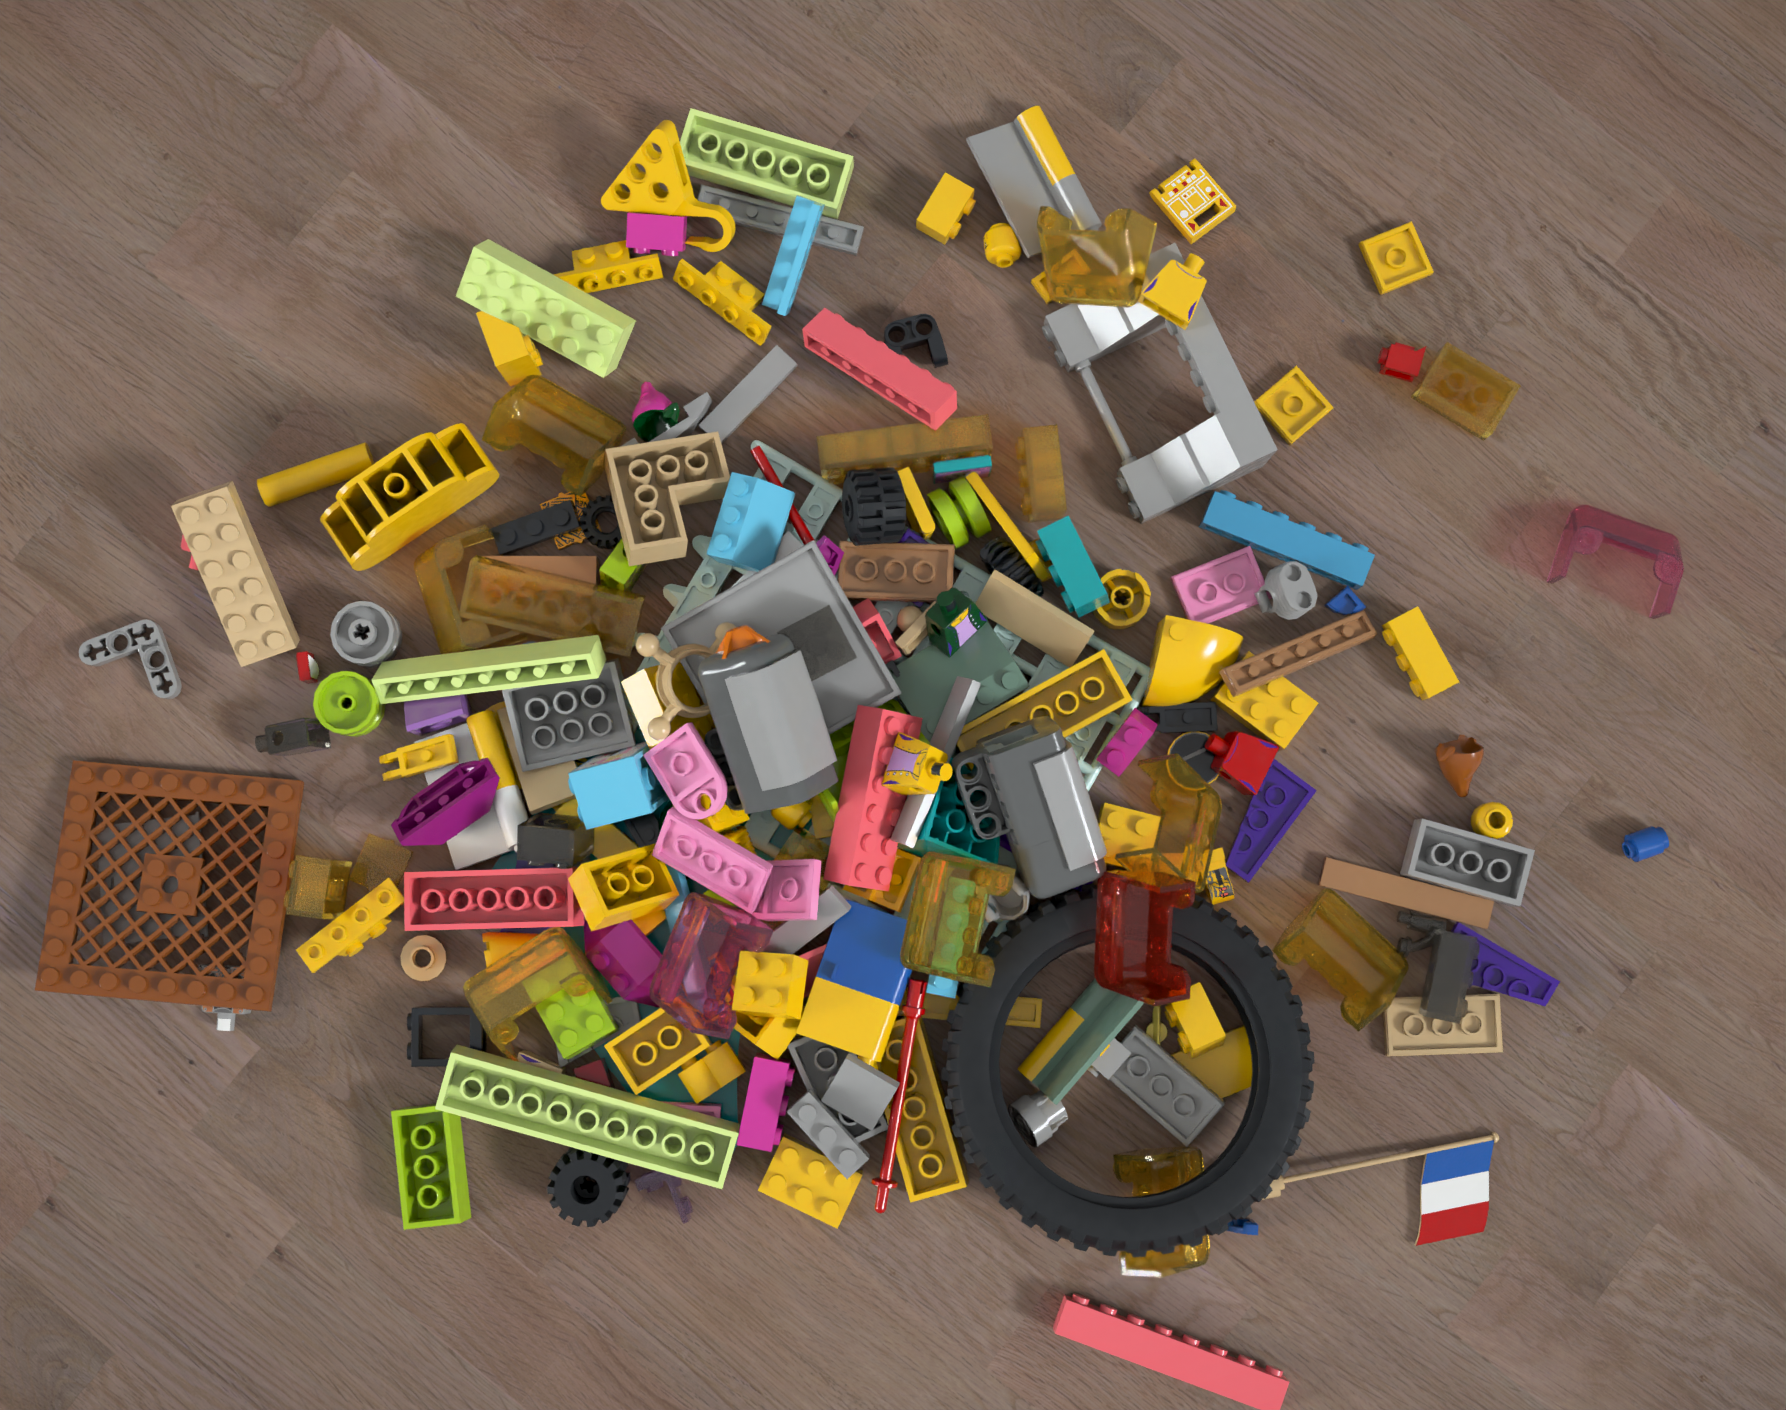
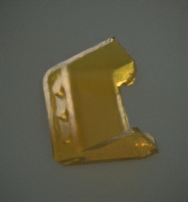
(1093, 264)

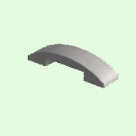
(694, 410)

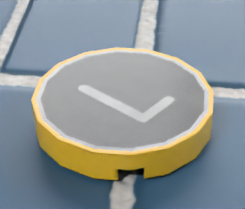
(1192, 749)

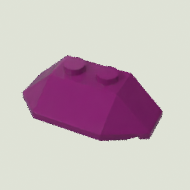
(448, 805)
(624, 959)

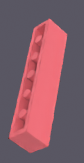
(880, 368)

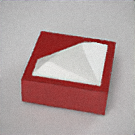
(307, 667)

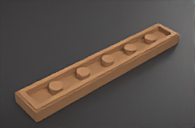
(1298, 653)
(1405, 893)

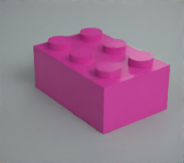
(765, 1102)

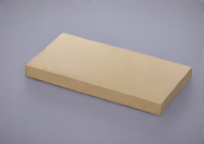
(1033, 619)
(541, 786)
(1414, 1034)

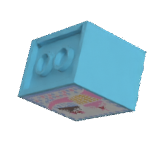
(616, 787)

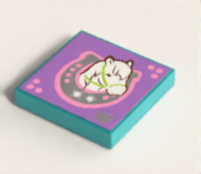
(951, 469)

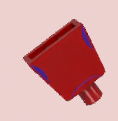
(1241, 760)

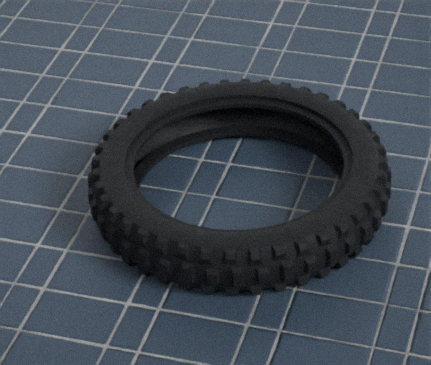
(1155, 1220)

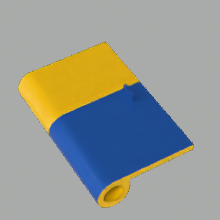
(858, 984)

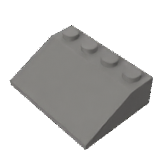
(570, 719)

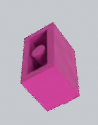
(656, 232)
(1127, 742)

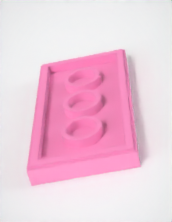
(712, 860)

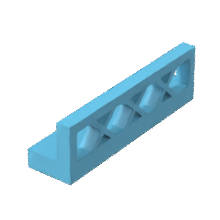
(793, 254)

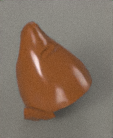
(1459, 762)

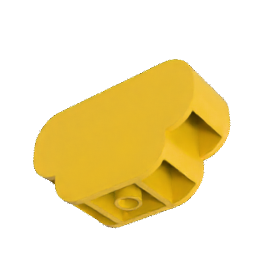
(407, 494)

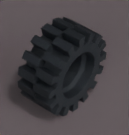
(588, 523)

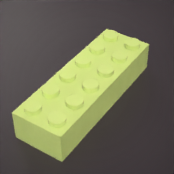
(764, 162)
(545, 308)

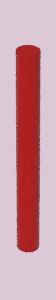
(771, 477)

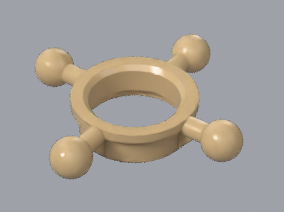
(647, 646)

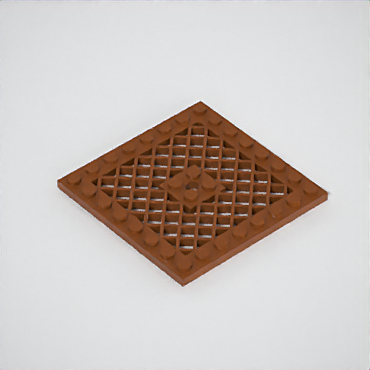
(74, 859)

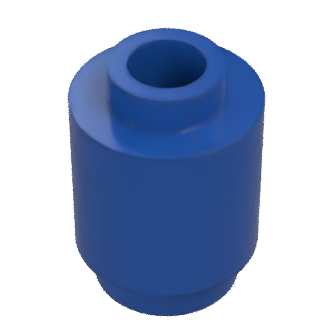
(1645, 843)

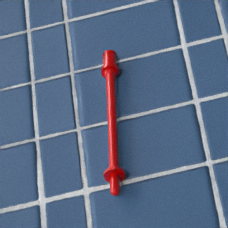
(912, 1010)

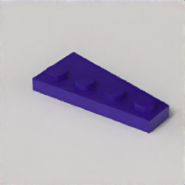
(1267, 819)
(1508, 974)

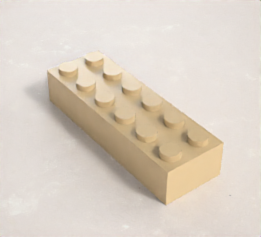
(236, 573)

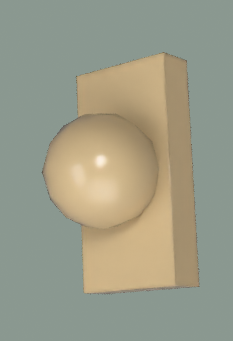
(913, 624)

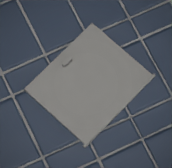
(131, 866)

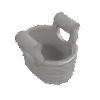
(1291, 591)
(1011, 905)

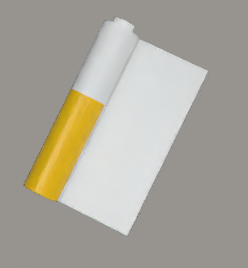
(496, 830)

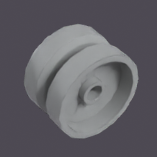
(352, 624)

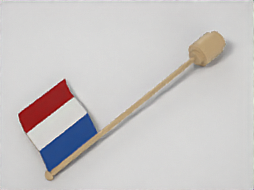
(1451, 1186)

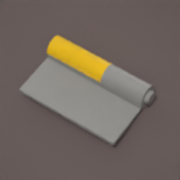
(1028, 172)

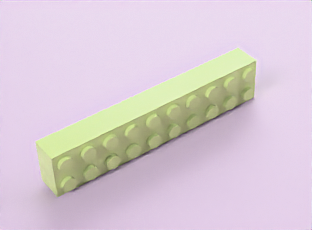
(587, 1116)

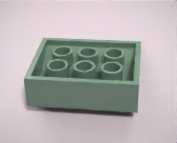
(930, 676)

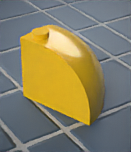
(1188, 660)

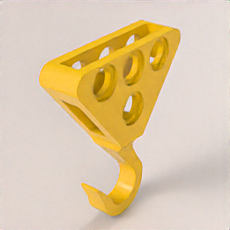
(671, 170)

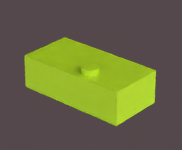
(430, 1167)

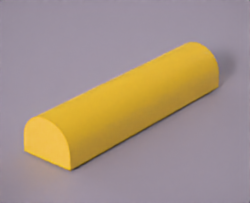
(314, 474)

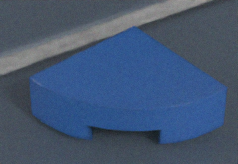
(1345, 603)
(1243, 1226)

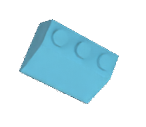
(750, 523)

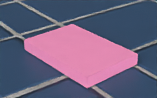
(1219, 586)

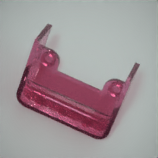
(1590, 526)

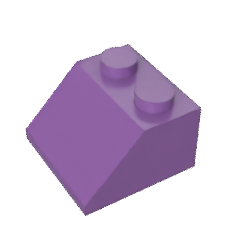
(435, 713)

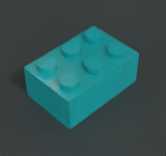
(1071, 567)

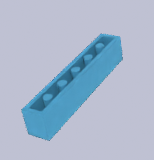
(1287, 540)

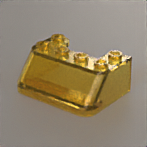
(556, 427)
(950, 915)
(1345, 953)
(1151, 1173)

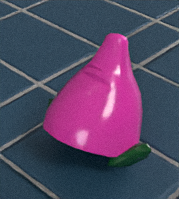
(653, 413)

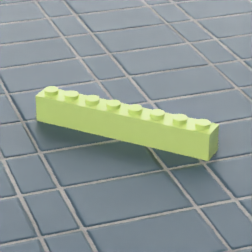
(489, 669)

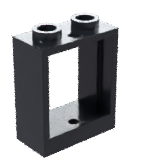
(478, 1035)

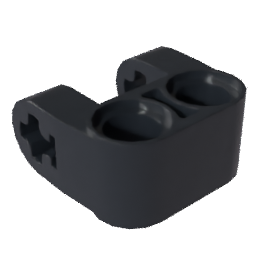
(914, 339)

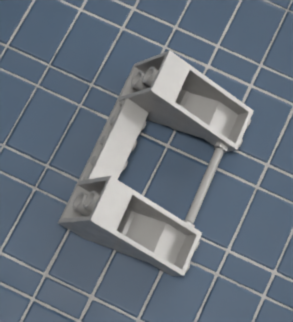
(1198, 460)

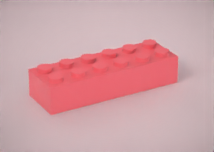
(868, 812)
(490, 899)

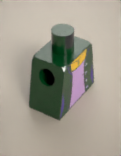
(953, 621)

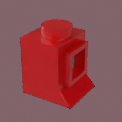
(1401, 361)

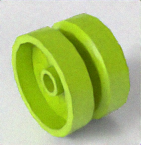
(958, 512)
(332, 700)

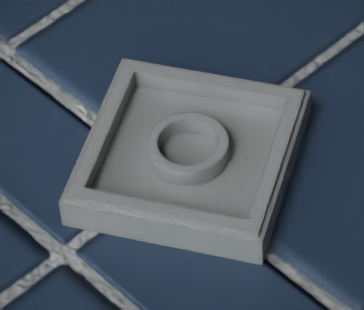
(860, 1092)

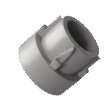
(1037, 1117)

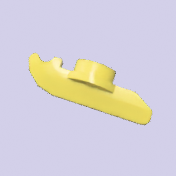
(1156, 1028)

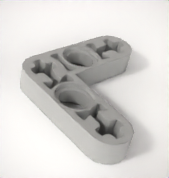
(145, 647)

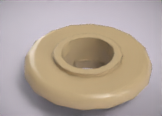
(437, 962)

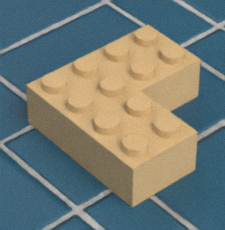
(651, 484)

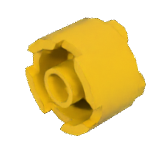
(1136, 605)

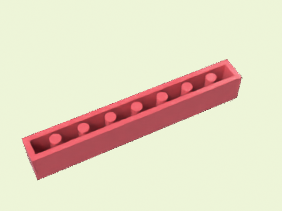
(1170, 1354)

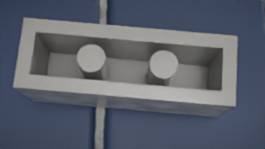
(828, 1134)

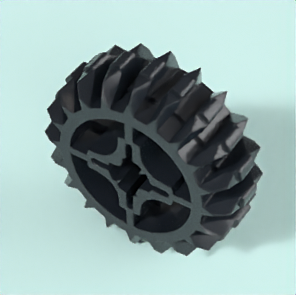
(1003, 557)

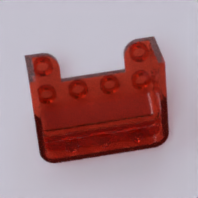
(1137, 935)

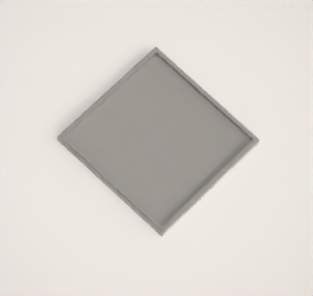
(777, 599)

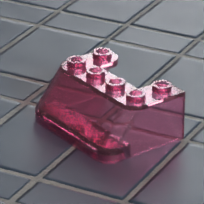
(703, 961)

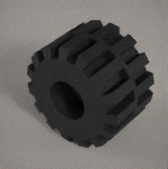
(874, 506)
(582, 1198)

